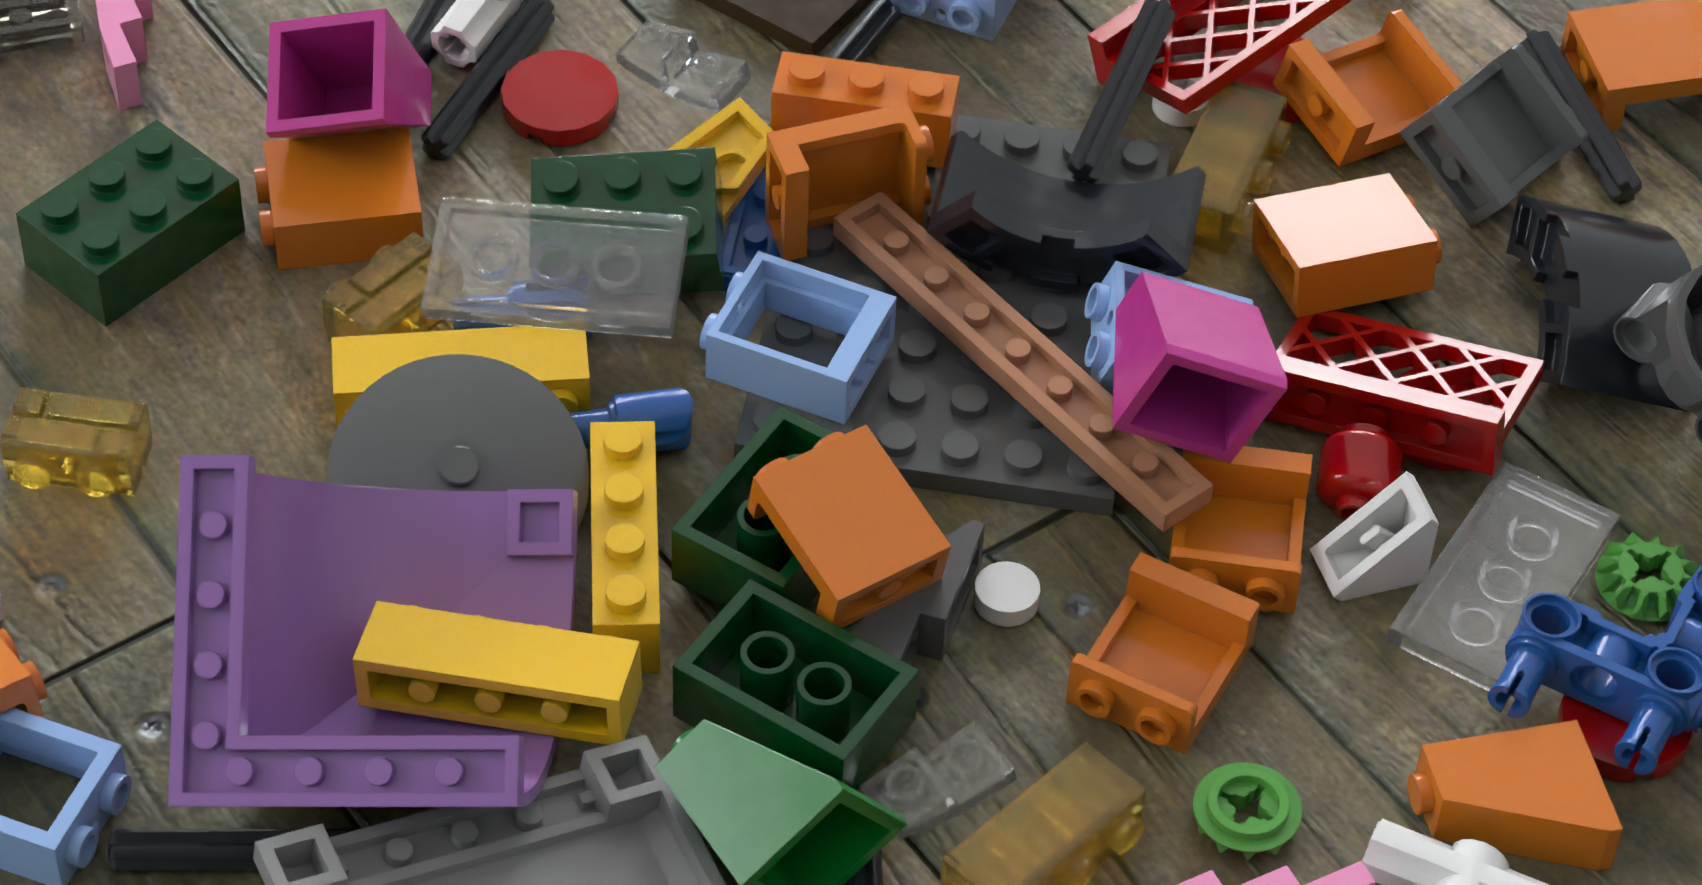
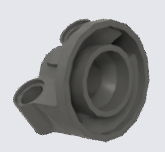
(1667, 332)

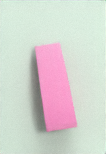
(124, 45)

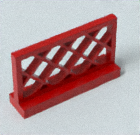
(1180, 40)
(1424, 423)

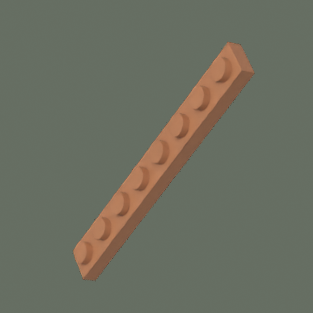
(1020, 360)

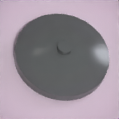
(460, 428)

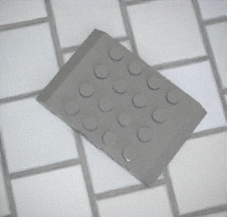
(585, 827)

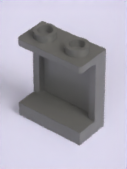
(1494, 134)

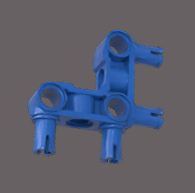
(1633, 677)

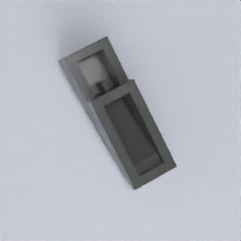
(929, 617)

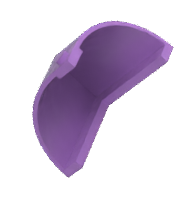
(275, 605)

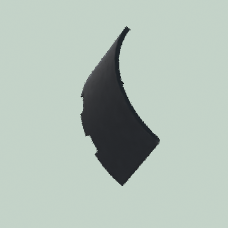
(1057, 226)
(1592, 276)

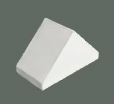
(1381, 544)

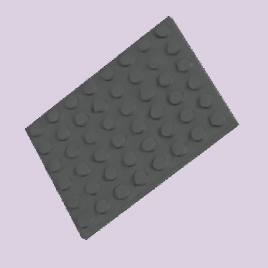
(928, 400)

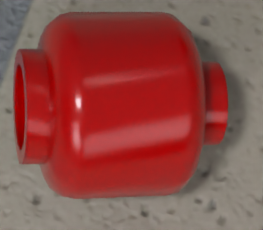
(1356, 467)

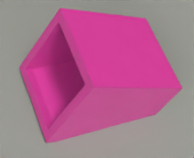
(344, 76)
(1192, 368)

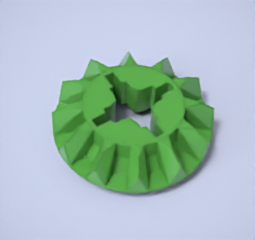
(1648, 598)
(1232, 789)

